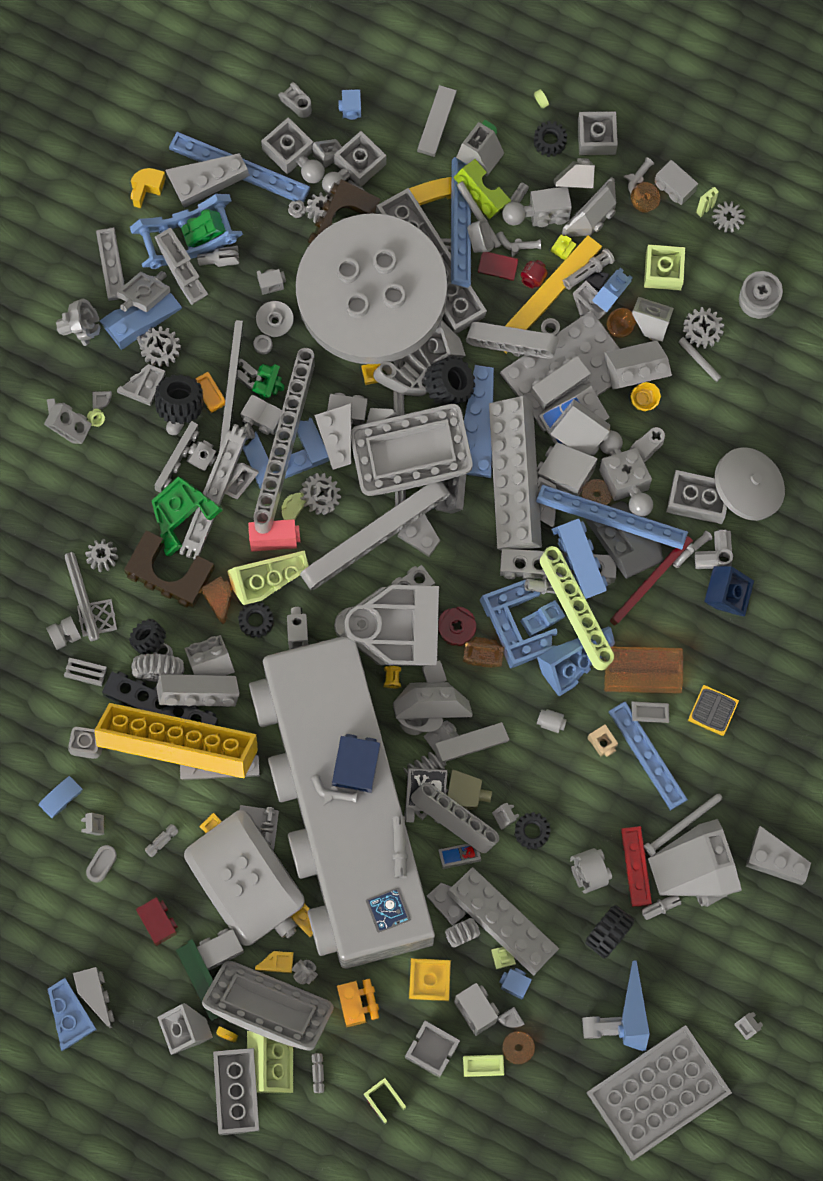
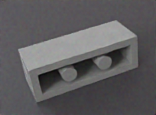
(559, 382)

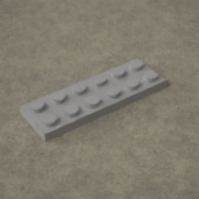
(502, 921)

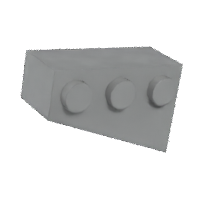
(335, 430)
(776, 858)

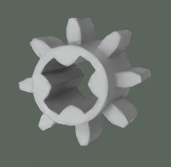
(304, 972)

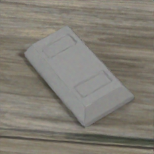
(650, 712)

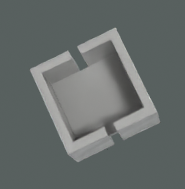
(432, 1049)

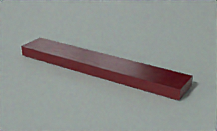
(648, 583)

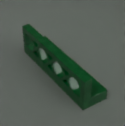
(196, 971)

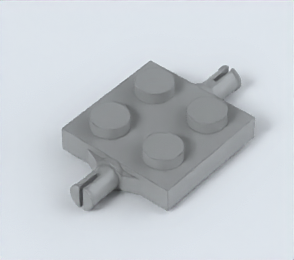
(143, 291)

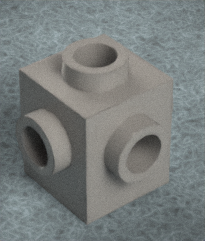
(195, 458)

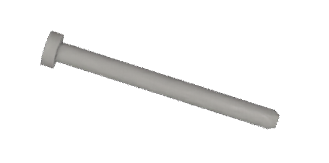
(650, 848)

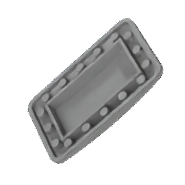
(411, 450)
(244, 878)
(267, 1006)

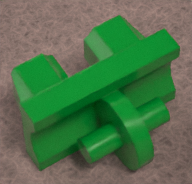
(271, 383)

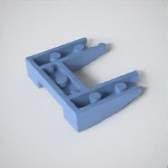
(312, 455)
(497, 606)

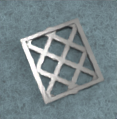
(112, 614)

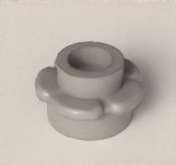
(297, 213)

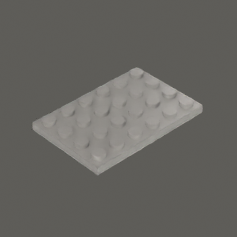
(582, 339)
(658, 1093)

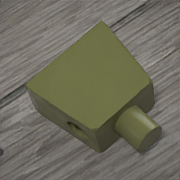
(467, 790)

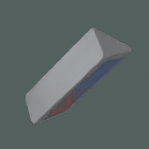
(458, 856)

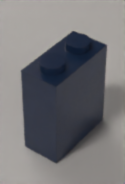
(356, 763)

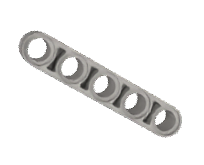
(512, 340)
(455, 817)

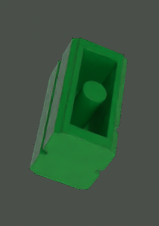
(203, 228)

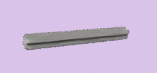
(82, 597)

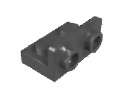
(455, 501)

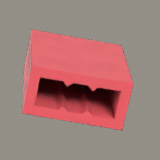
(282, 535)

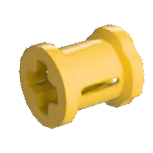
(392, 677)

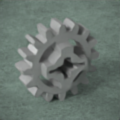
(710, 323)
(153, 349)
(312, 488)

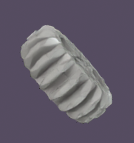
(150, 666)

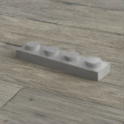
(180, 451)

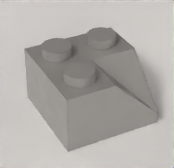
(597, 133)

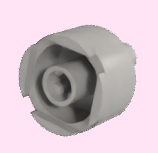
(590, 870)

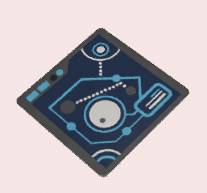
(388, 910)

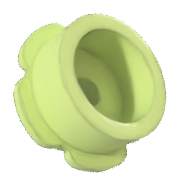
(99, 420)

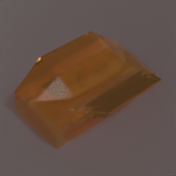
(483, 653)

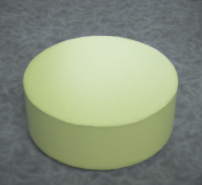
(541, 98)

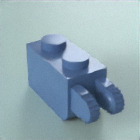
(612, 290)

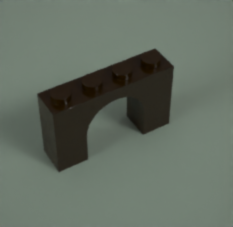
(344, 196)
(185, 590)

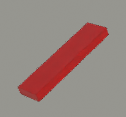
(636, 866)

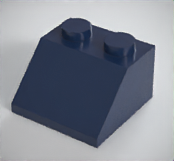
(729, 590)

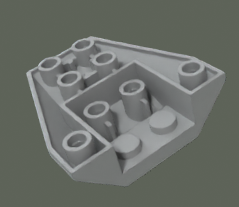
(696, 864)

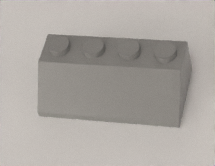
(236, 1091)

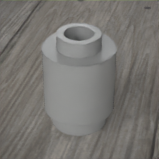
(551, 720)
(286, 928)

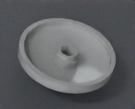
(749, 484)

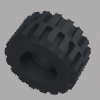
(460, 378)
(179, 399)
(609, 931)

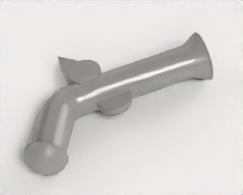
(637, 178)
(518, 244)
(692, 548)
(333, 793)

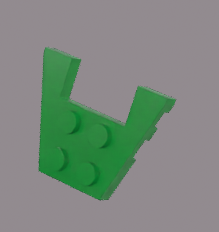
(177, 504)

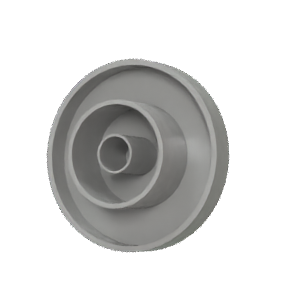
(371, 288)

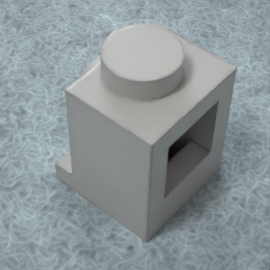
(271, 281)

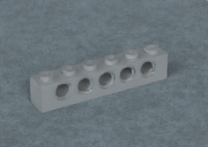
(530, 558)

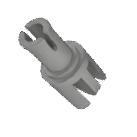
(220, 257)

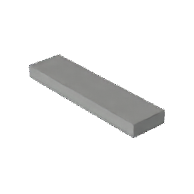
(436, 121)
(110, 262)
(471, 742)

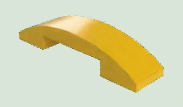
(432, 190)

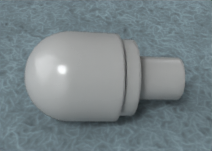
(173, 429)

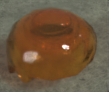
(620, 323)

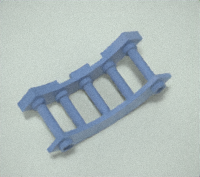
(148, 225)

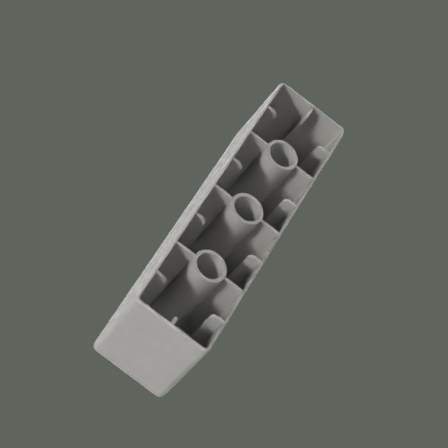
(316, 699)

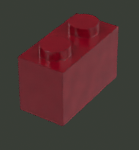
(156, 921)

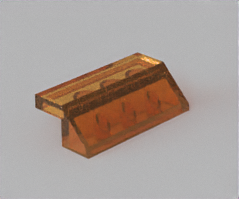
(645, 670)

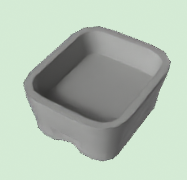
(480, 236)
(83, 743)

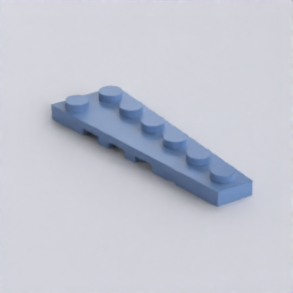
(478, 422)

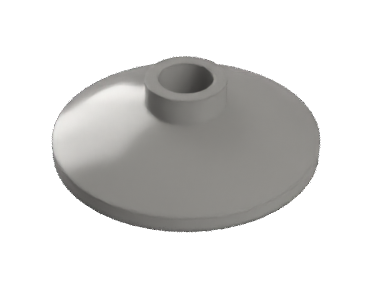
(274, 310)

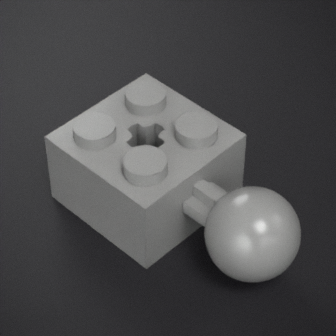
(289, 148)
(357, 160)
(544, 208)

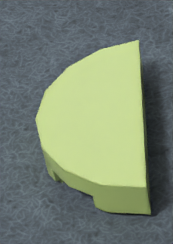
(292, 506)

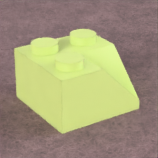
(664, 267)

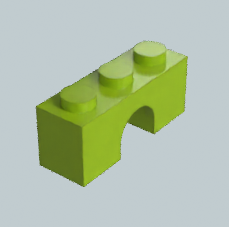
(488, 200)

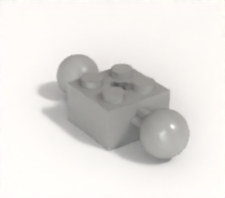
(626, 475)

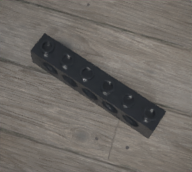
(119, 680)

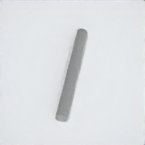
(477, 212)

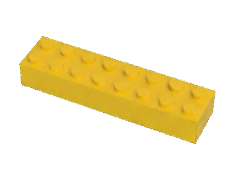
(176, 740)

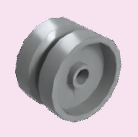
(760, 294)

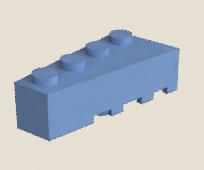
(580, 557)

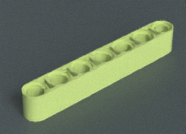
(577, 599)

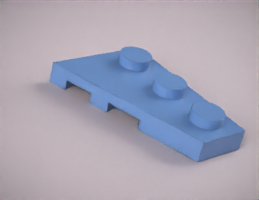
(69, 1015)

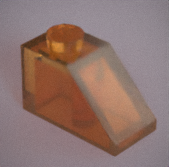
(218, 597)

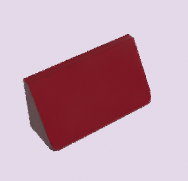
(498, 265)

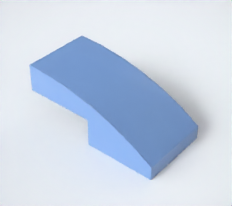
(543, 618)
(60, 797)

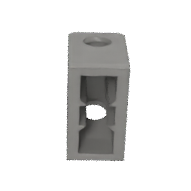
(297, 628)

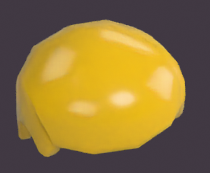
(645, 396)

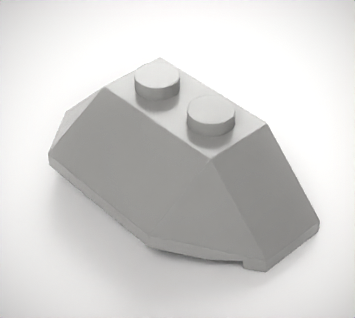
(593, 213)
(431, 701)

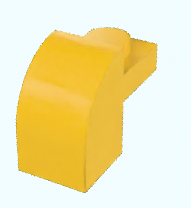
(146, 181)

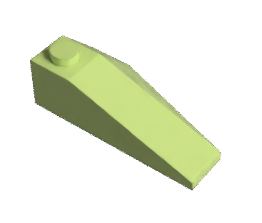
(262, 578)

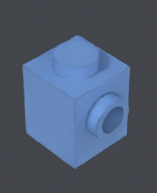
(350, 104)
(515, 982)

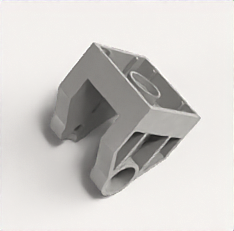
(394, 625)

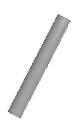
(701, 361)

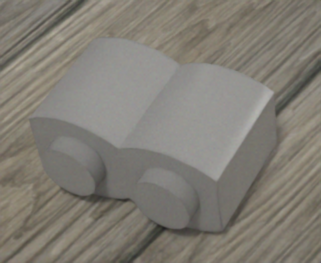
(261, 414)

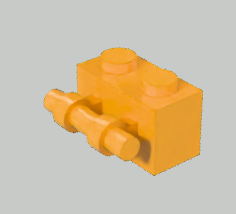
(352, 1005)

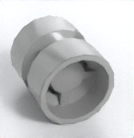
(63, 632)

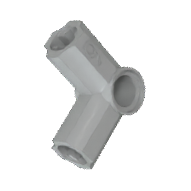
(723, 548)

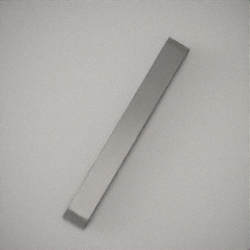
(374, 534)

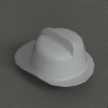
(416, 726)

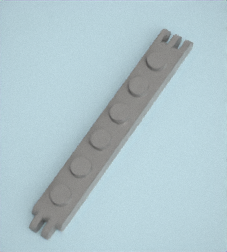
(214, 490)

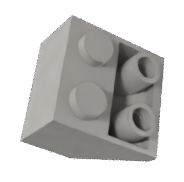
(483, 146)
(210, 657)

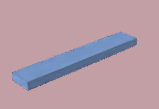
(648, 756)

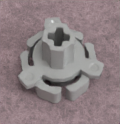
(80, 321)

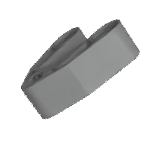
(408, 378)

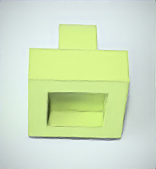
(502, 958)

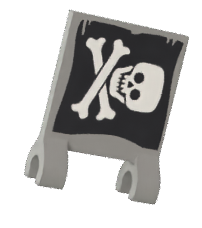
(415, 779)

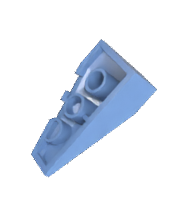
(128, 325)
(568, 662)
(634, 1020)

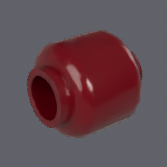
(534, 274)

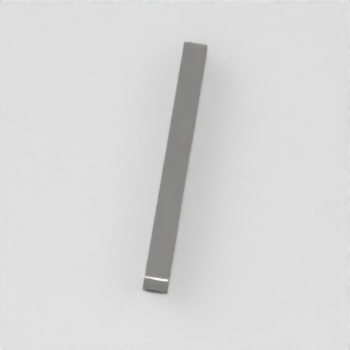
(284, 447)

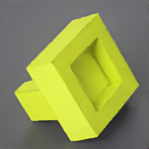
(563, 247)

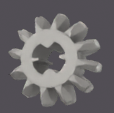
(314, 206)
(101, 548)
(462, 932)

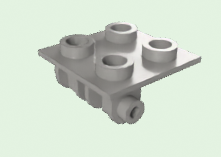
(265, 820)

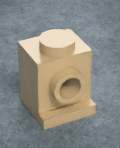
(603, 734)

